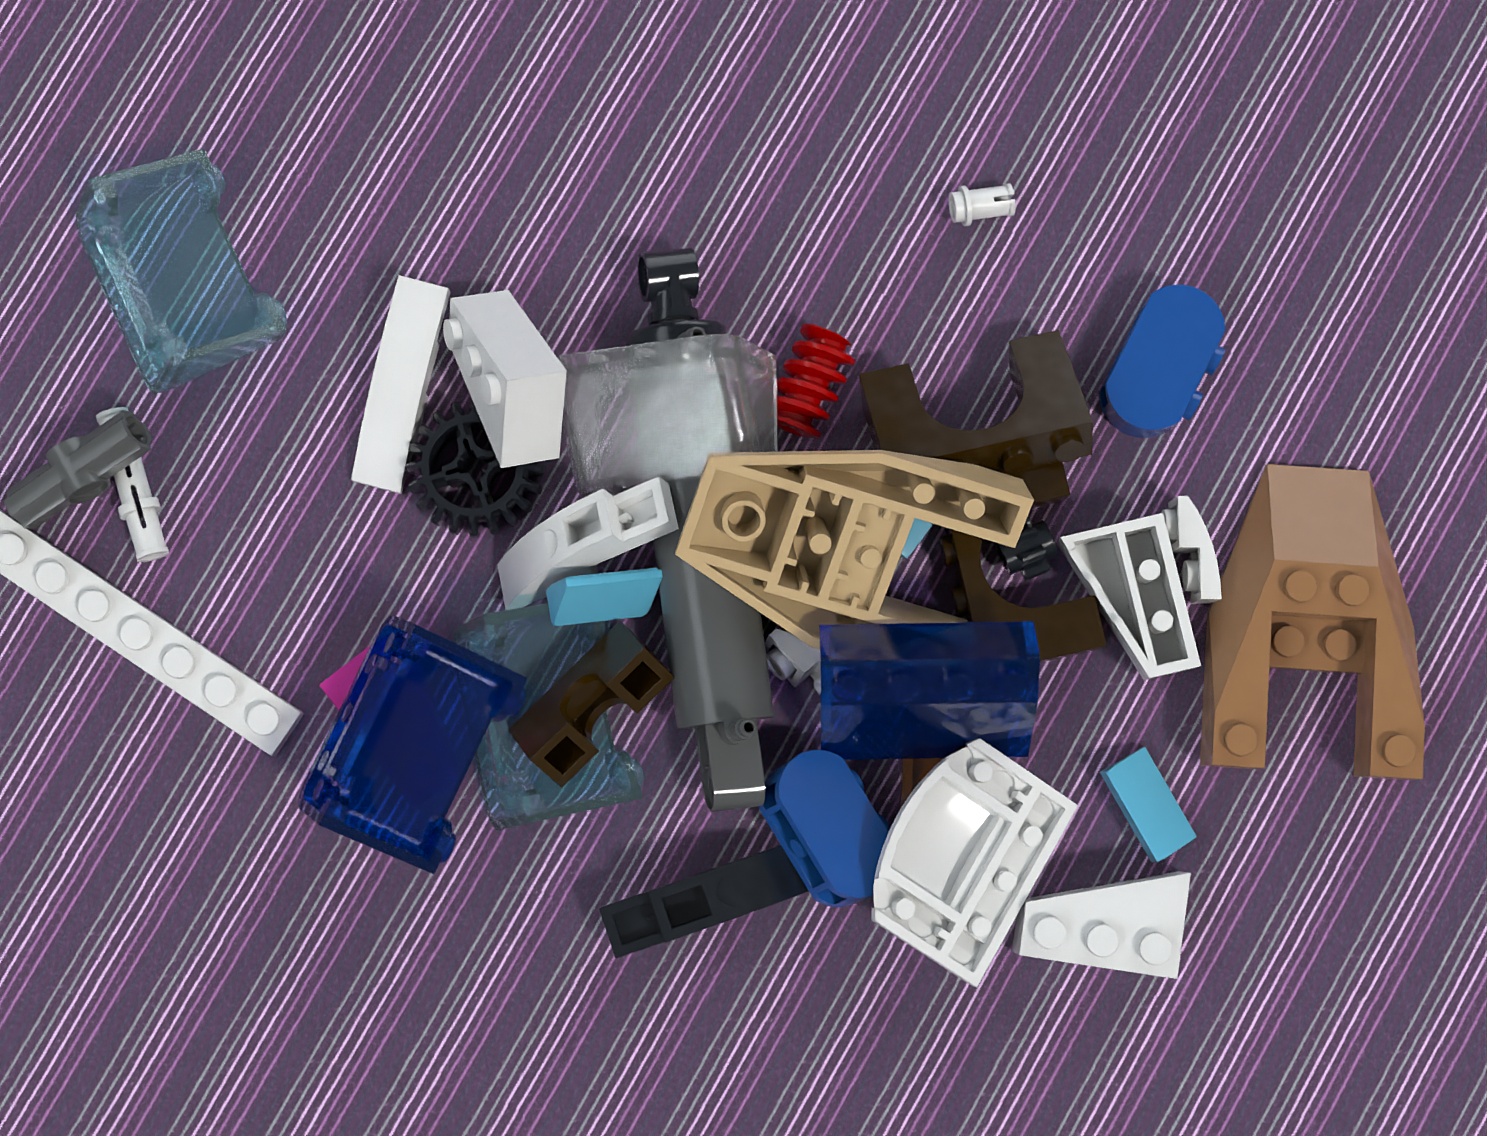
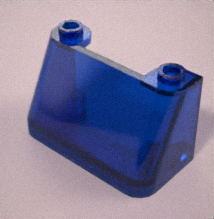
(407, 742)

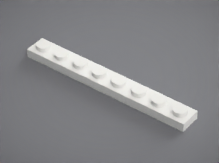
(145, 638)

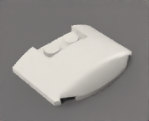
(966, 857)

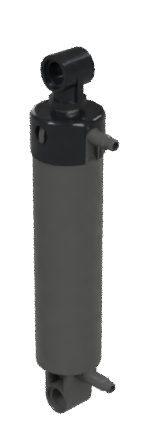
(709, 632)

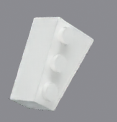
(509, 376)
(1137, 592)

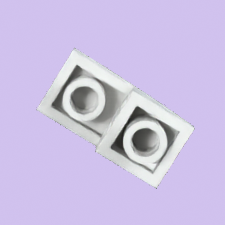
(1190, 535)
(792, 658)

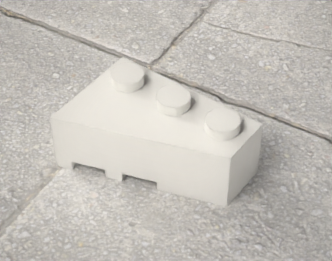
(1109, 926)

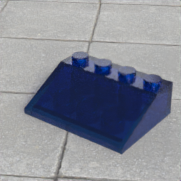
(927, 688)

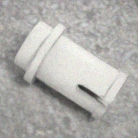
(981, 203)

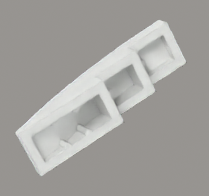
(400, 384)

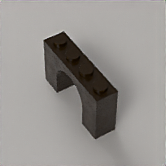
(1043, 430)
(1061, 627)

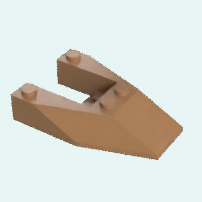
(1320, 594)

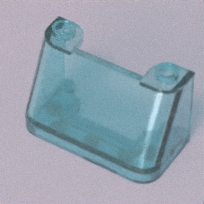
(173, 270)
(511, 784)

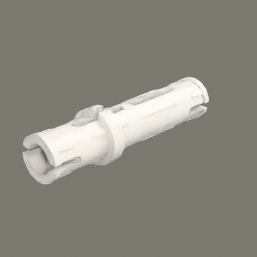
(147, 541)

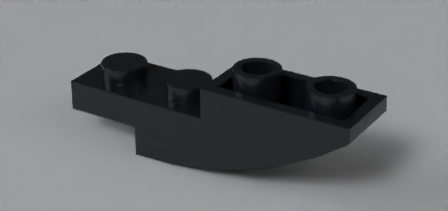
(701, 901)

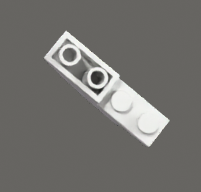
(583, 537)

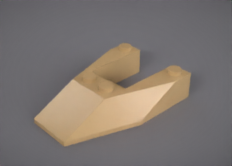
(823, 530)

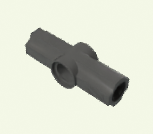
(78, 470)

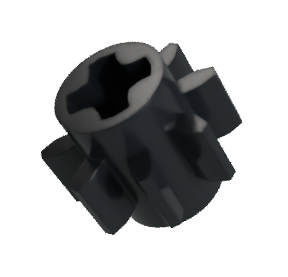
(1031, 552)

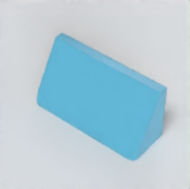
(603, 596)
(1148, 805)

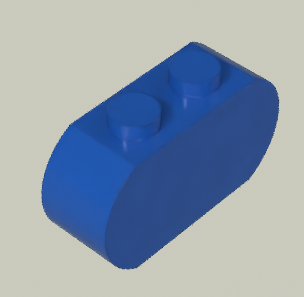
(1163, 362)
(826, 826)

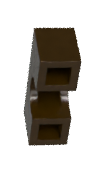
(560, 724)

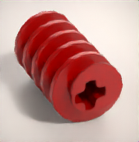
(810, 380)

